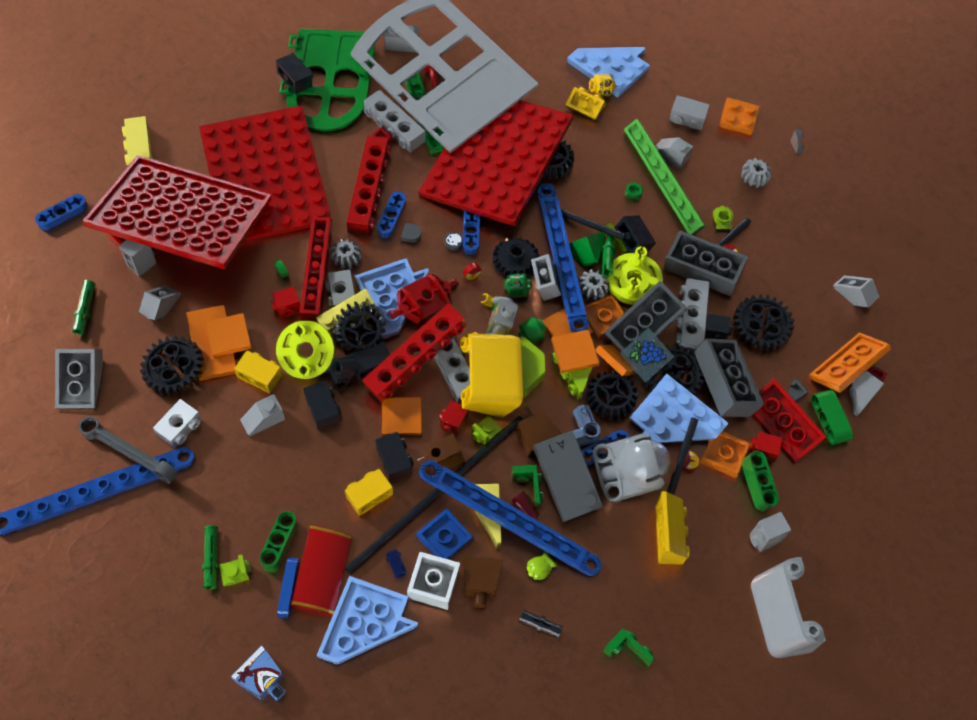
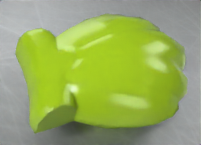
(723, 217)
(540, 566)

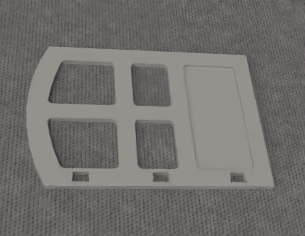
(467, 97)

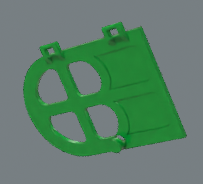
(330, 52)

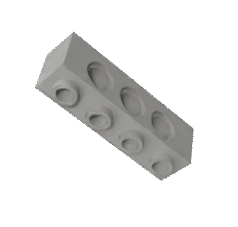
(394, 121)
(698, 291)
(453, 374)

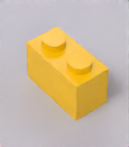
(258, 371)
(368, 491)

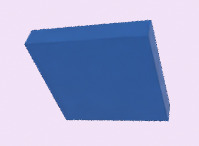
(444, 536)

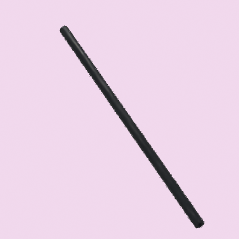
(430, 497)

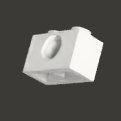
(179, 413)

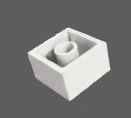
(433, 580)

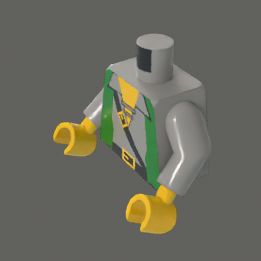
(502, 314)

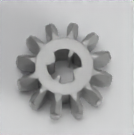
(756, 172)
(345, 253)
(593, 285)

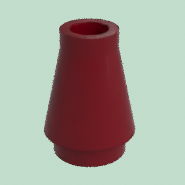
(524, 503)

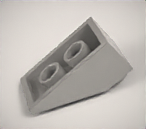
(77, 377)

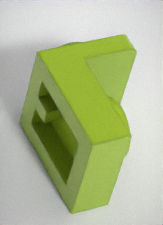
(485, 430)
(235, 571)

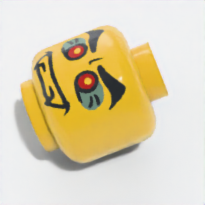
(602, 85)

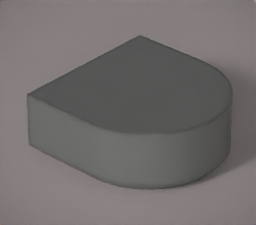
(411, 233)

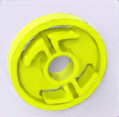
(636, 266)
(305, 366)

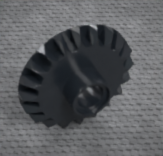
(506, 261)

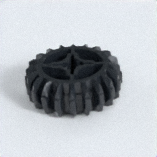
(561, 162)
(345, 323)
(599, 387)

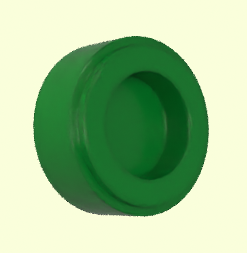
(633, 191)
(281, 268)

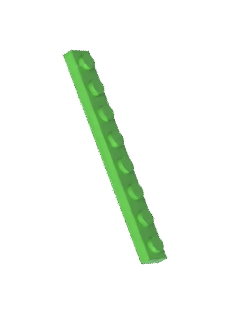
(664, 177)

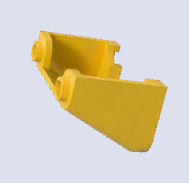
(494, 374)

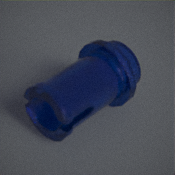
(396, 563)

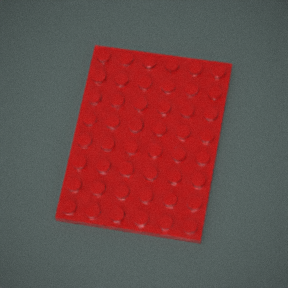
(272, 156)
(499, 164)
(178, 211)

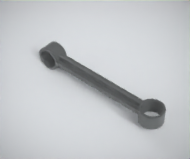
(161, 469)

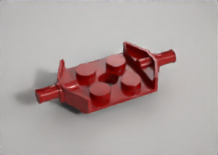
(416, 307)

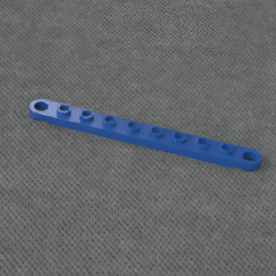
(562, 258)
(89, 492)
(510, 518)

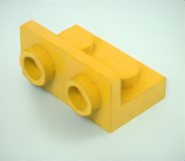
(585, 103)

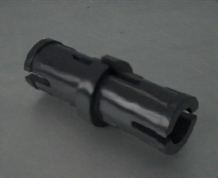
(540, 624)

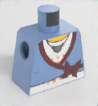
(260, 676)

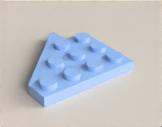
(619, 62)
(383, 286)
(669, 411)
(364, 620)

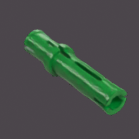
(608, 251)
(82, 313)
(210, 564)

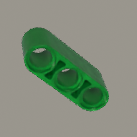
(832, 417)
(758, 490)
(279, 551)

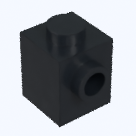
(717, 327)

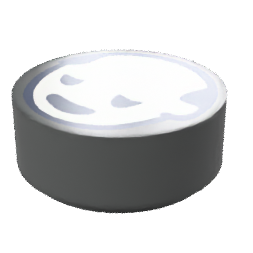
(453, 241)

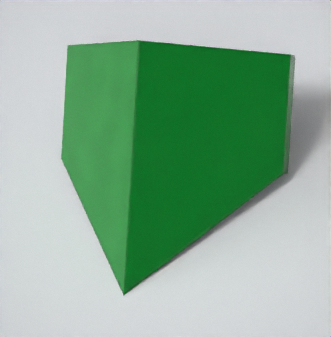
(587, 249)

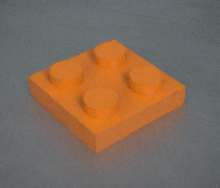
(739, 116)

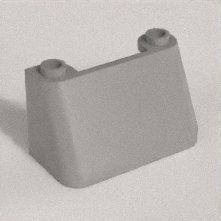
(780, 614)

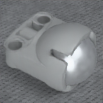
(632, 465)

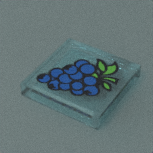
(646, 355)

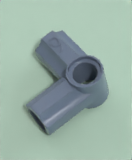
(586, 424)

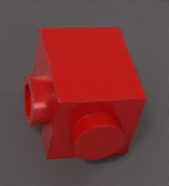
(285, 302)
(453, 418)
(767, 444)

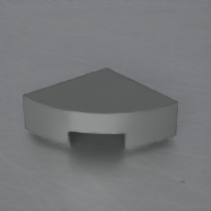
(796, 141)
(797, 391)

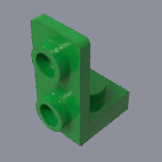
(524, 474)
(629, 639)

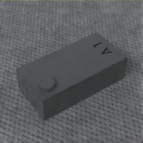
(705, 261)
(655, 311)
(728, 378)
(567, 476)

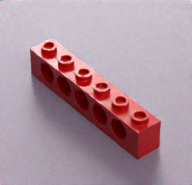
(367, 185)
(316, 269)
(416, 343)

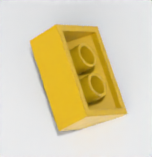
(671, 530)

